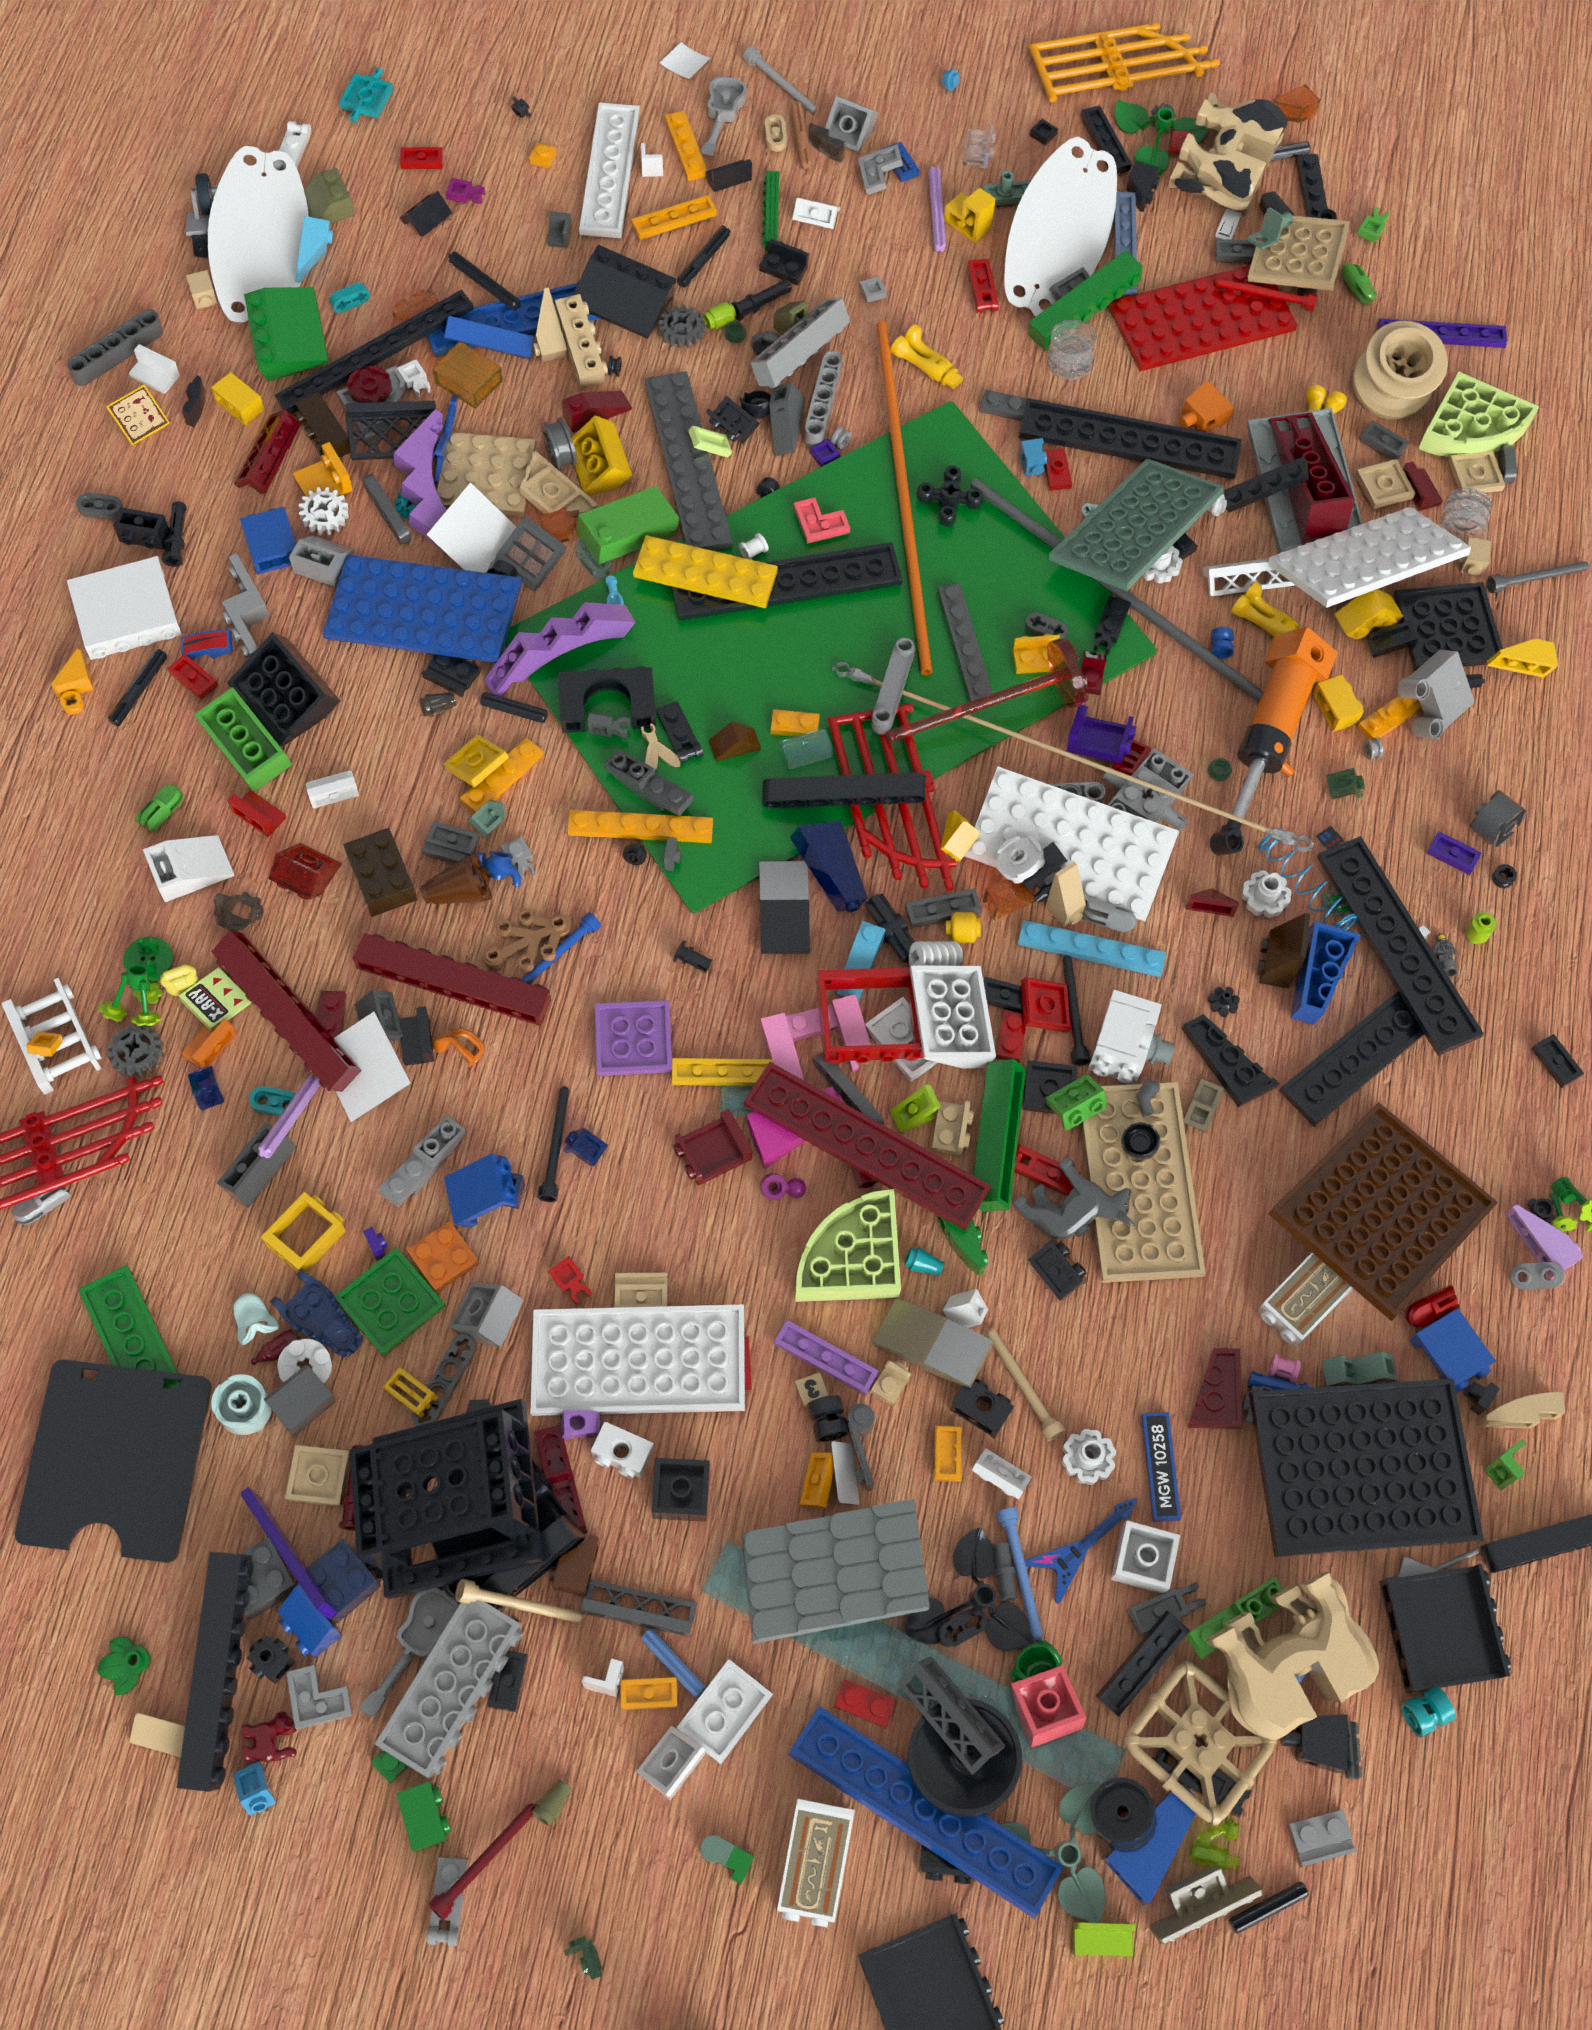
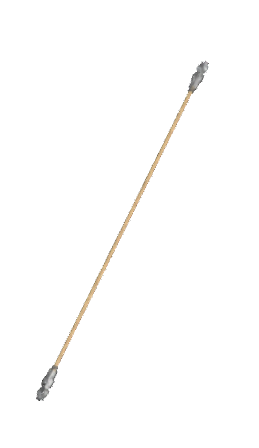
(1284, 836)

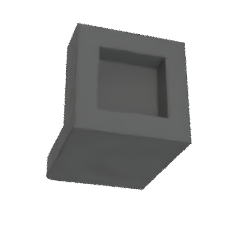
(560, 229)

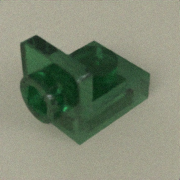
(1345, 783)
(590, 1962)

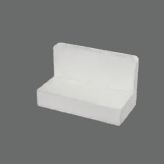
(815, 212)
(154, 369)
(332, 789)
(612, 1682)

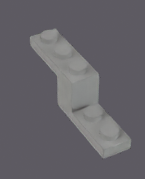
(243, 608)

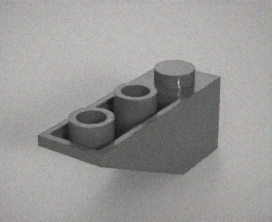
(786, 414)

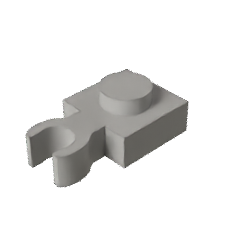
(521, 855)

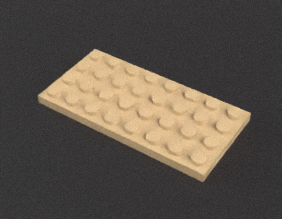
(1162, 1196)

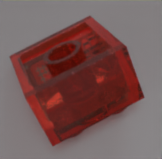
(303, 870)

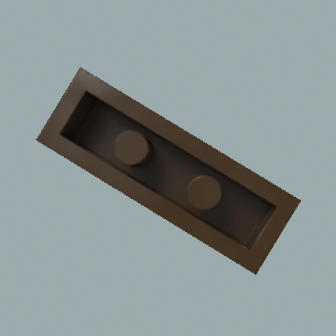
(321, 424)

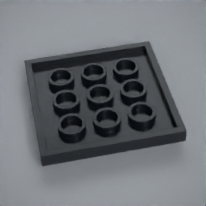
(1450, 620)

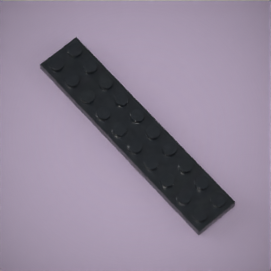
(1130, 438)
(807, 579)
(1400, 946)

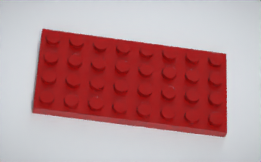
(1197, 319)

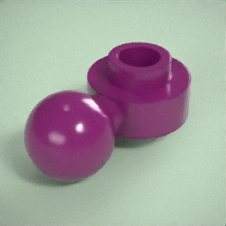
(795, 1187)

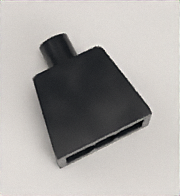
(1321, 1742)

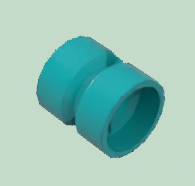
(1430, 1710)

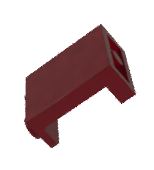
(713, 1149)

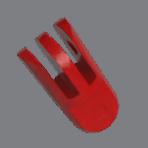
(1432, 1307)

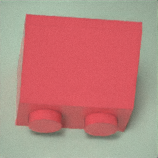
(1047, 1706)

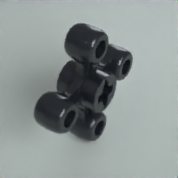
(949, 496)

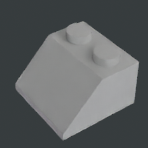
(851, 123)
(486, 1313)

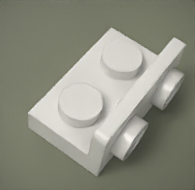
(1001, 1473)

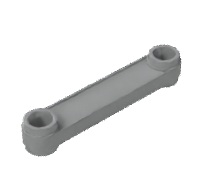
(893, 686)

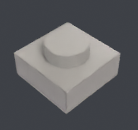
(873, 289)

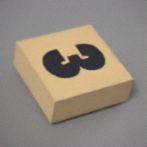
(811, 1388)

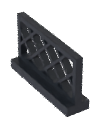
(383, 412)

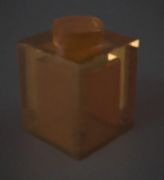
(559, 525)

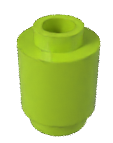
(719, 316)
(1480, 928)

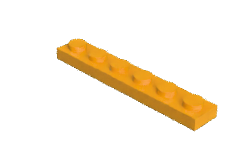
(640, 826)

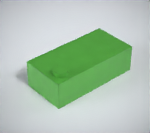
(623, 524)
(243, 739)

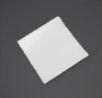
(684, 61)

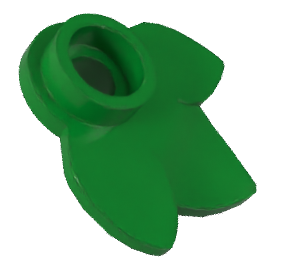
(120, 1664)

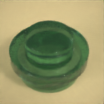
(735, 332)
(1219, 769)

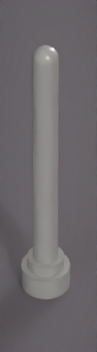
(753, 57)

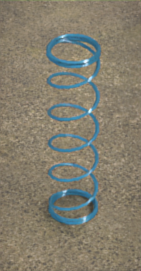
(1351, 918)

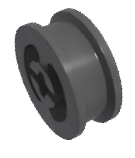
(558, 443)

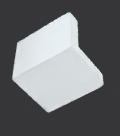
(651, 164)
(966, 1308)

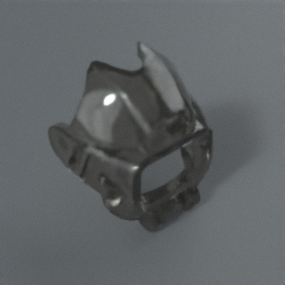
(230, 921)

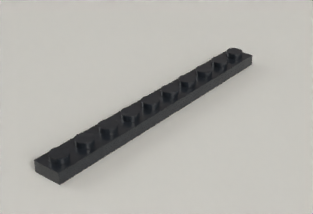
(376, 350)

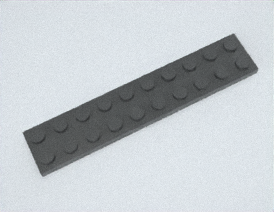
(687, 467)

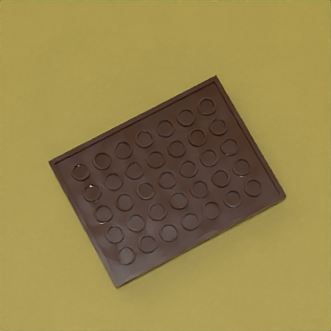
(1383, 1210)

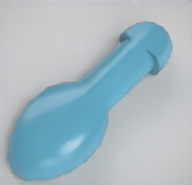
(613, 597)

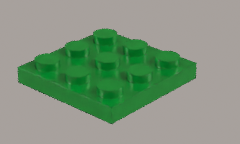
(389, 1301)

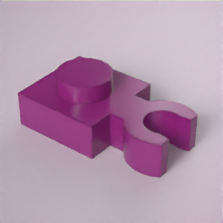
(462, 190)

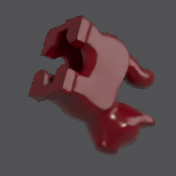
(265, 1739)

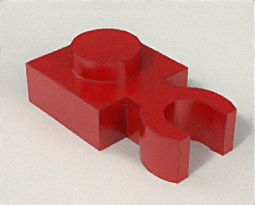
(567, 1277)

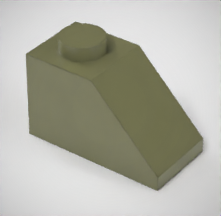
(789, 315)

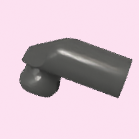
(1144, 1095)

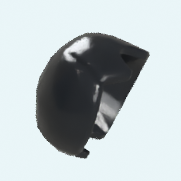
(756, 403)
(1140, 1141)

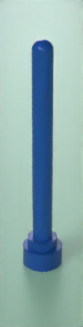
(588, 924)

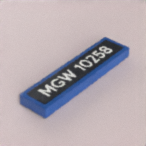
(1160, 1467)

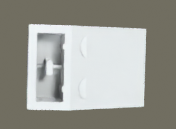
(187, 865)

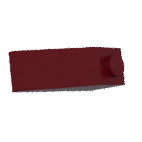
(585, 405)

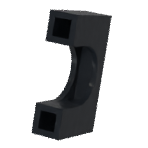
(579, 686)

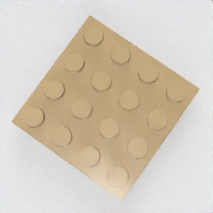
(1304, 256)
(491, 465)

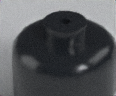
(767, 486)

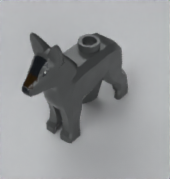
(1079, 1209)

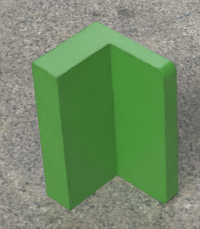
(1505, 1469)

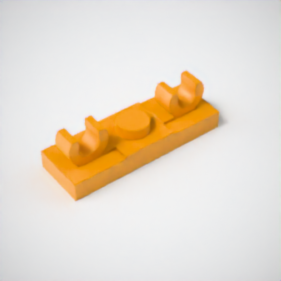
(1389, 717)

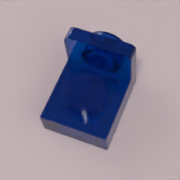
(205, 1088)
(585, 1146)

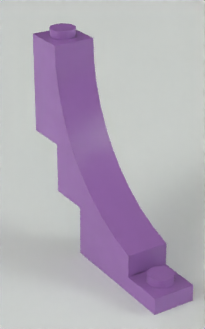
(416, 460)
(533, 650)

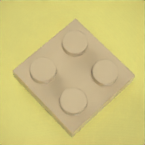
(1477, 471)
(1385, 484)
(317, 1475)

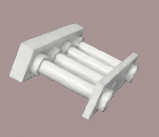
(24, 1034)

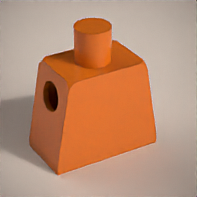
(1206, 409)

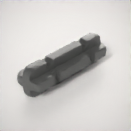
(1353, 1771)

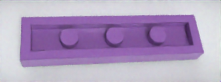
(826, 1357)

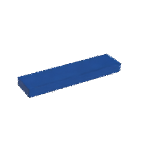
(489, 337)

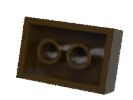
(380, 872)

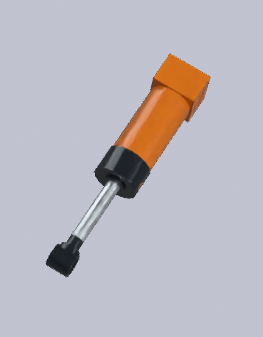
(1296, 663)

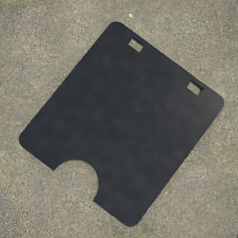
(114, 1457)

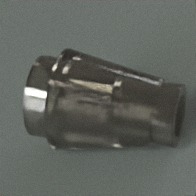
(436, 703)

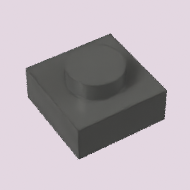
(672, 854)

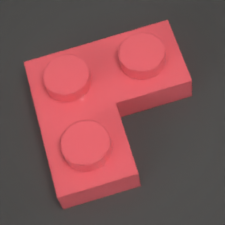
(819, 526)

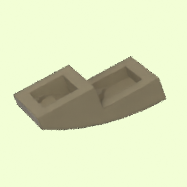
(1203, 1105)

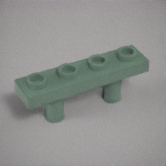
(1007, 191)

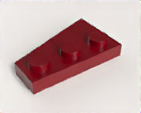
(1220, 1394)

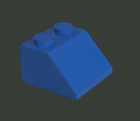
(308, 1624)

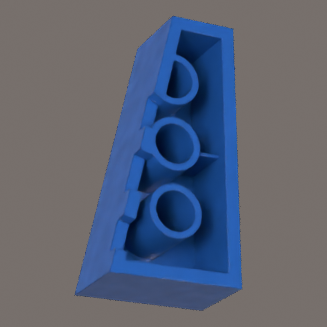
(1321, 970)

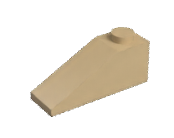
(549, 337)
(1066, 896)

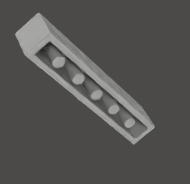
(800, 342)

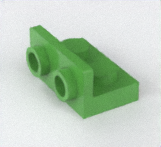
(1077, 1101)

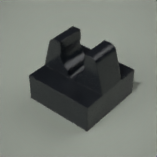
(1481, 1396)

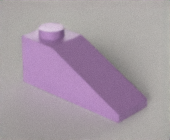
(1543, 1239)

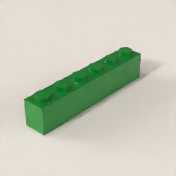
(1088, 297)
(999, 1131)

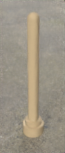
(1051, 1427)
(469, 1592)

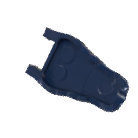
(318, 1315)

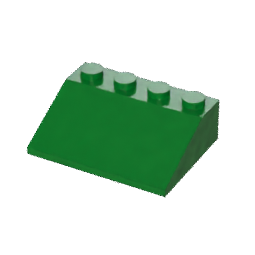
(286, 330)

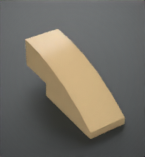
(1526, 1411)

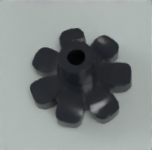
(1223, 1001)

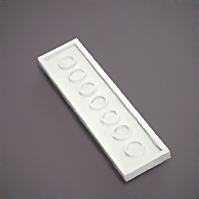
(609, 170)

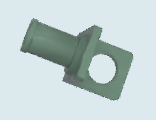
(1271, 228)

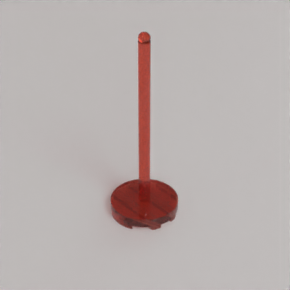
(1064, 674)

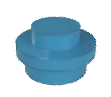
(950, 79)

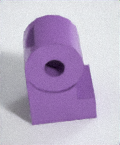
(580, 1424)

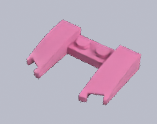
(782, 1031)

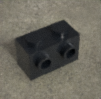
(141, 528)

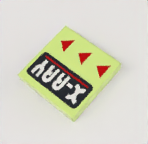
(214, 999)

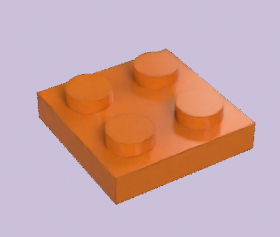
(442, 1256)

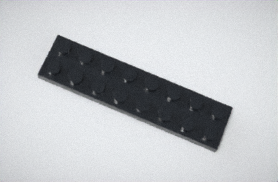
(1353, 1060)

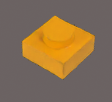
(543, 155)
(44, 1044)

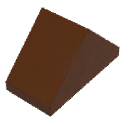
(734, 741)

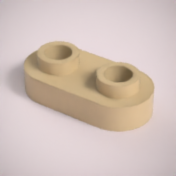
(775, 132)

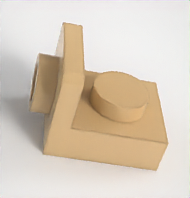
(891, 1382)

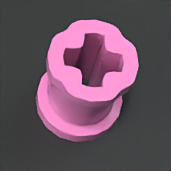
(1284, 1368)

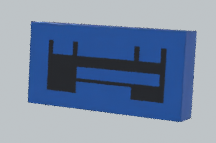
(909, 168)

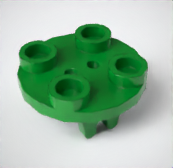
(150, 948)

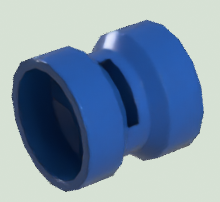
(1222, 642)

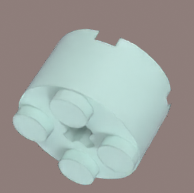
(232, 1394)

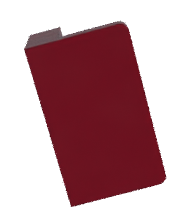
(1426, 494)

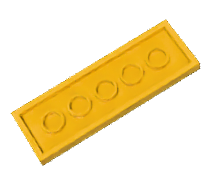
(705, 571)

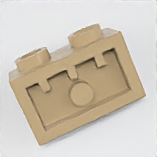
(950, 1128)

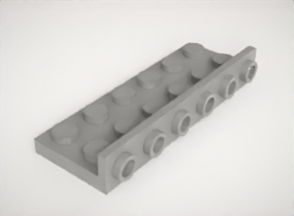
(449, 1687)

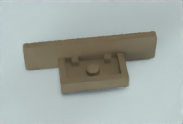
(1202, 1900)

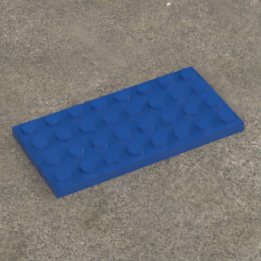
(422, 608)

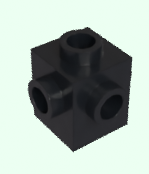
(278, 1663)

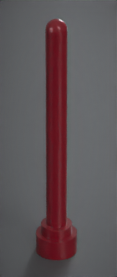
(442, 1904)

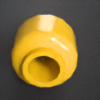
(964, 927)

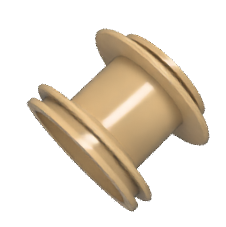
(1390, 386)

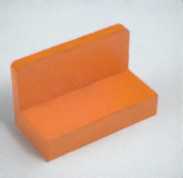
(208, 1045)

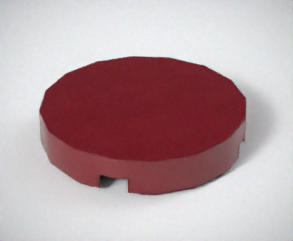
(369, 385)

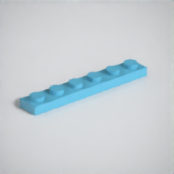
(1092, 948)

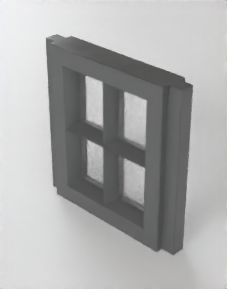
(531, 552)

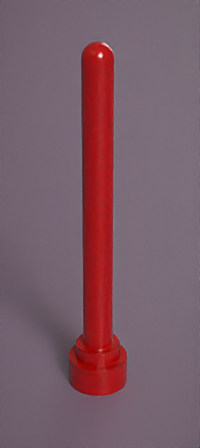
(1306, 301)

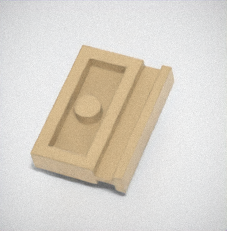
(640, 1289)

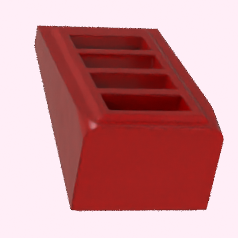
(1134, 760)

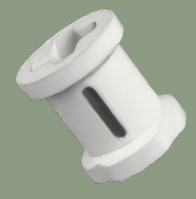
(753, 547)

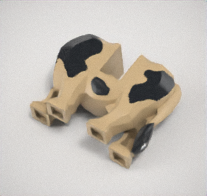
(1240, 151)

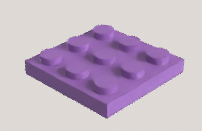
(633, 1038)

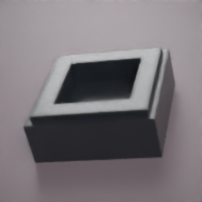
(1043, 132)

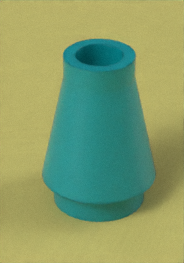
(921, 1261)

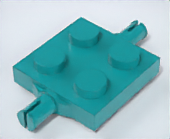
(366, 95)

